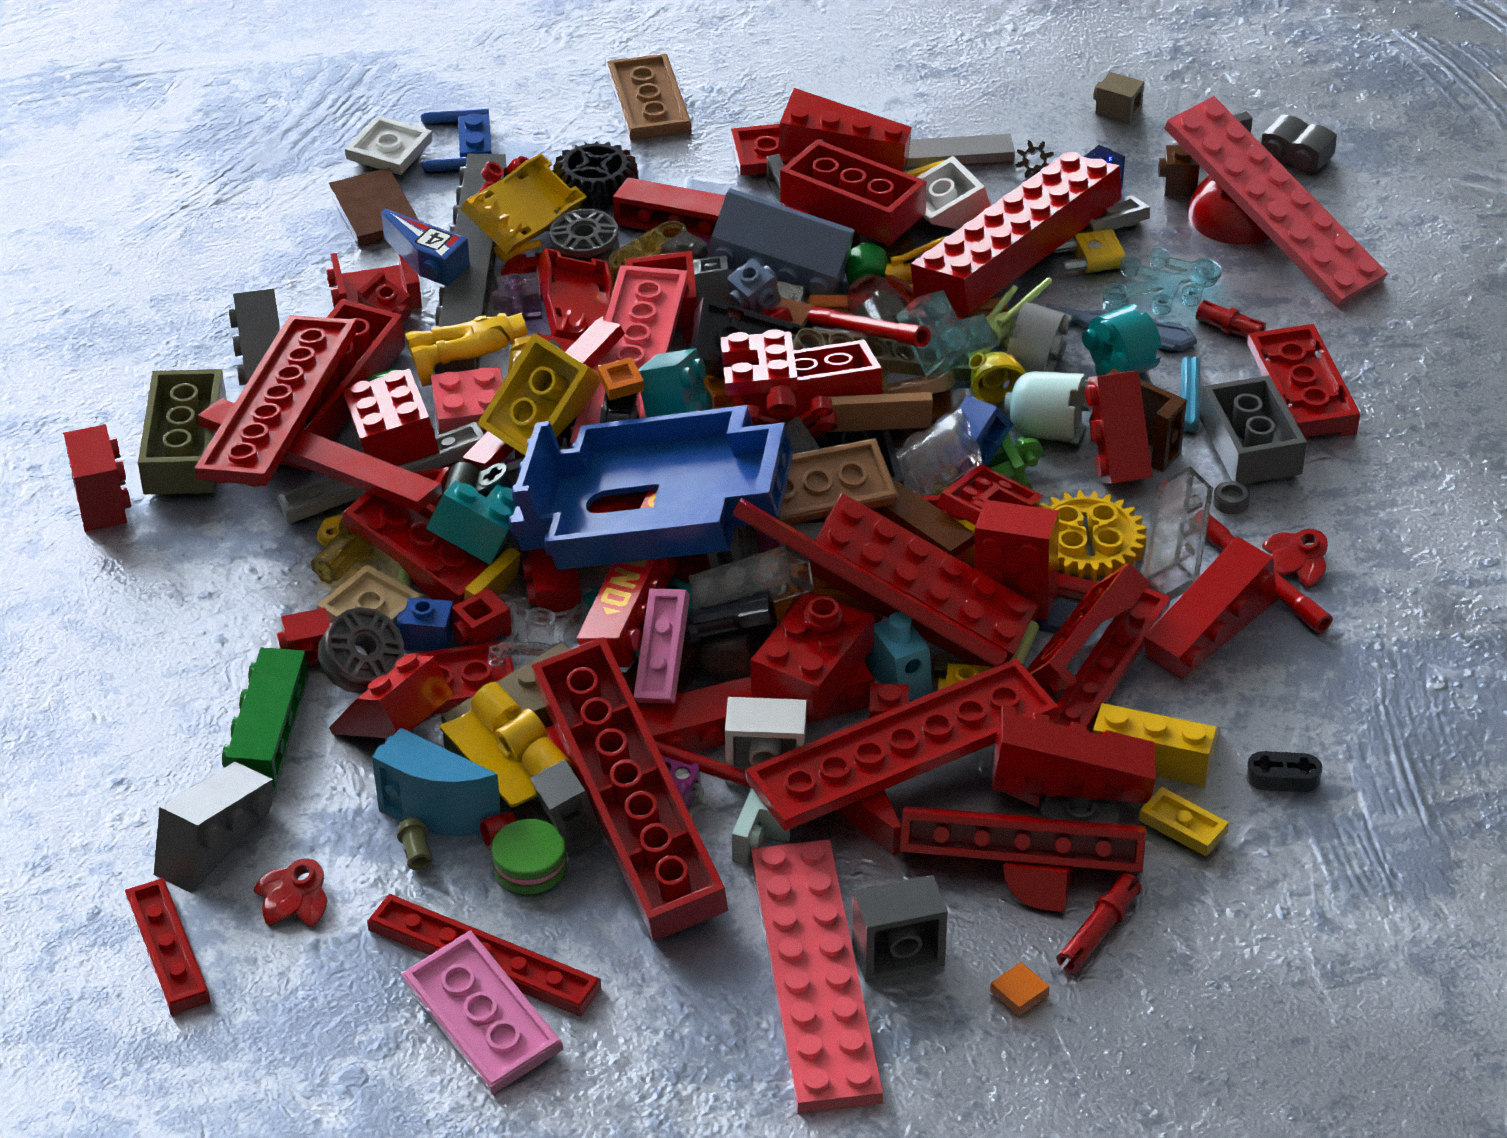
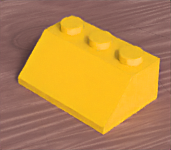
(1181, 746)

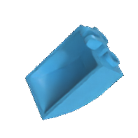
(433, 785)

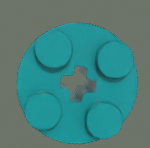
(1123, 341)

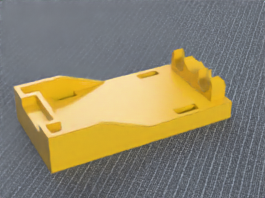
(522, 202)

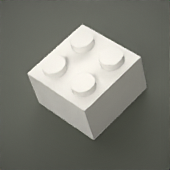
(762, 729)

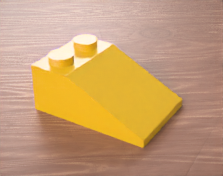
(539, 388)

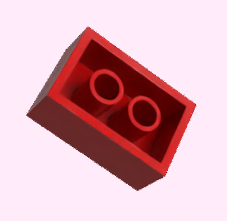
(391, 418)
(1020, 551)
(809, 662)

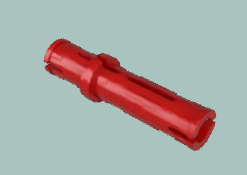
(1108, 910)

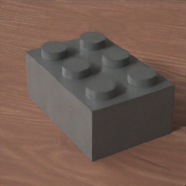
(1252, 430)

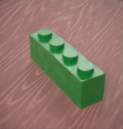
(268, 711)

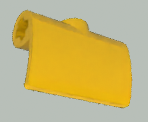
(504, 741)

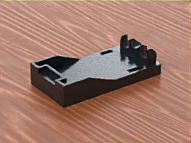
(719, 319)

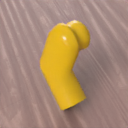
(329, 529)

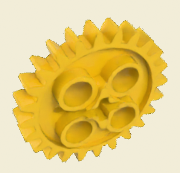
(1112, 533)

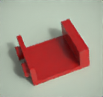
(348, 283)

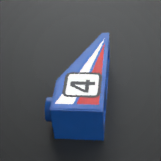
(426, 248)

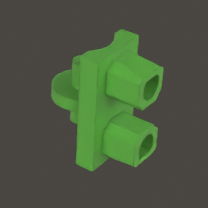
(1024, 453)

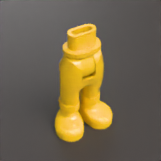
(462, 341)

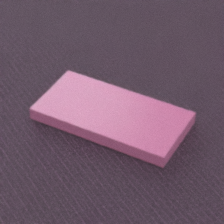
(482, 1012)

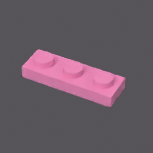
(662, 646)

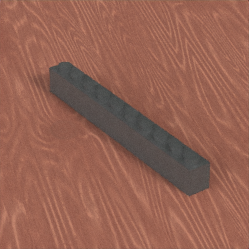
(470, 292)

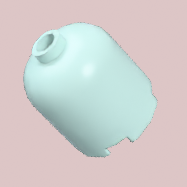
(1048, 406)

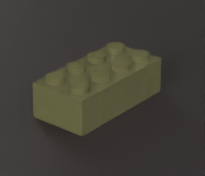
(171, 430)

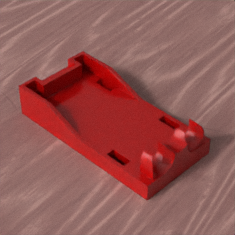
(575, 291)
(1306, 383)
(401, 533)
(1103, 601)

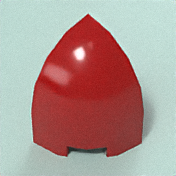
(1039, 884)

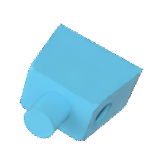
(901, 656)

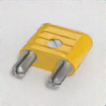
(1094, 250)

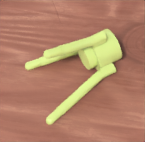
(1003, 323)

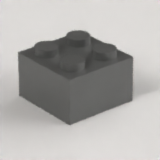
(899, 928)

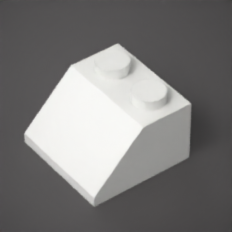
(953, 194)

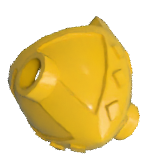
(991, 372)

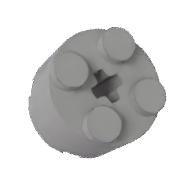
(1039, 337)

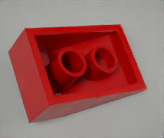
(396, 699)

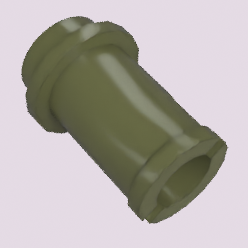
(413, 835)

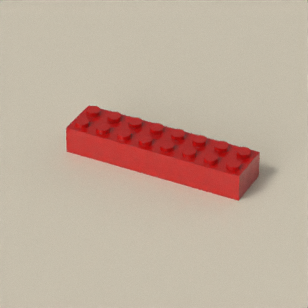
(1017, 231)
(630, 789)

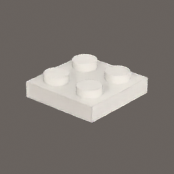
(388, 145)

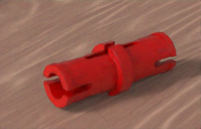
(1228, 319)

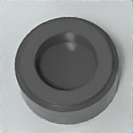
(1231, 497)

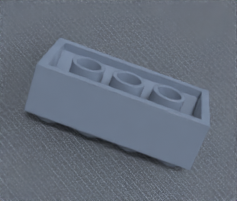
(790, 242)

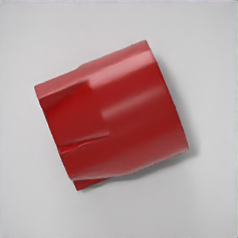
(492, 825)

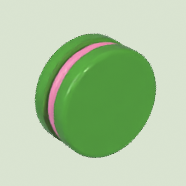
(529, 856)

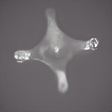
(535, 630)

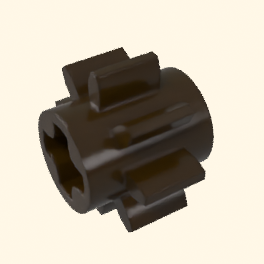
(1032, 151)

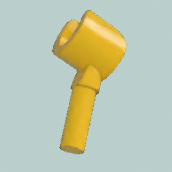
(525, 247)

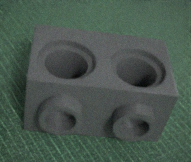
(567, 806)

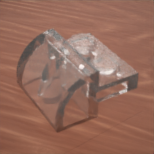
(939, 454)

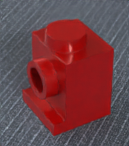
(385, 295)
(481, 618)

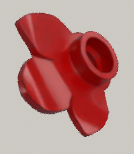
(1294, 556)
(288, 895)

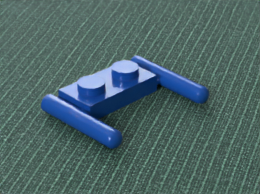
(473, 136)

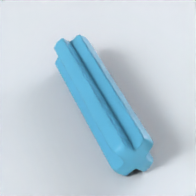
(1191, 391)

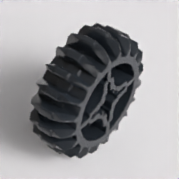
(596, 171)

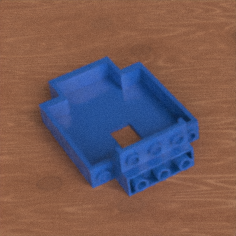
(691, 458)

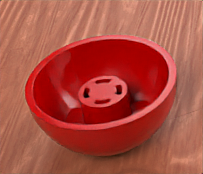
(1220, 217)

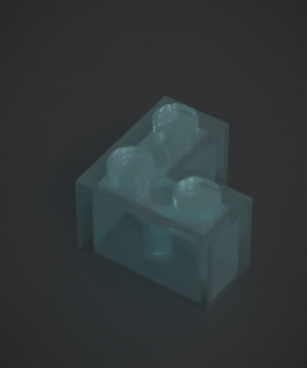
(951, 339)

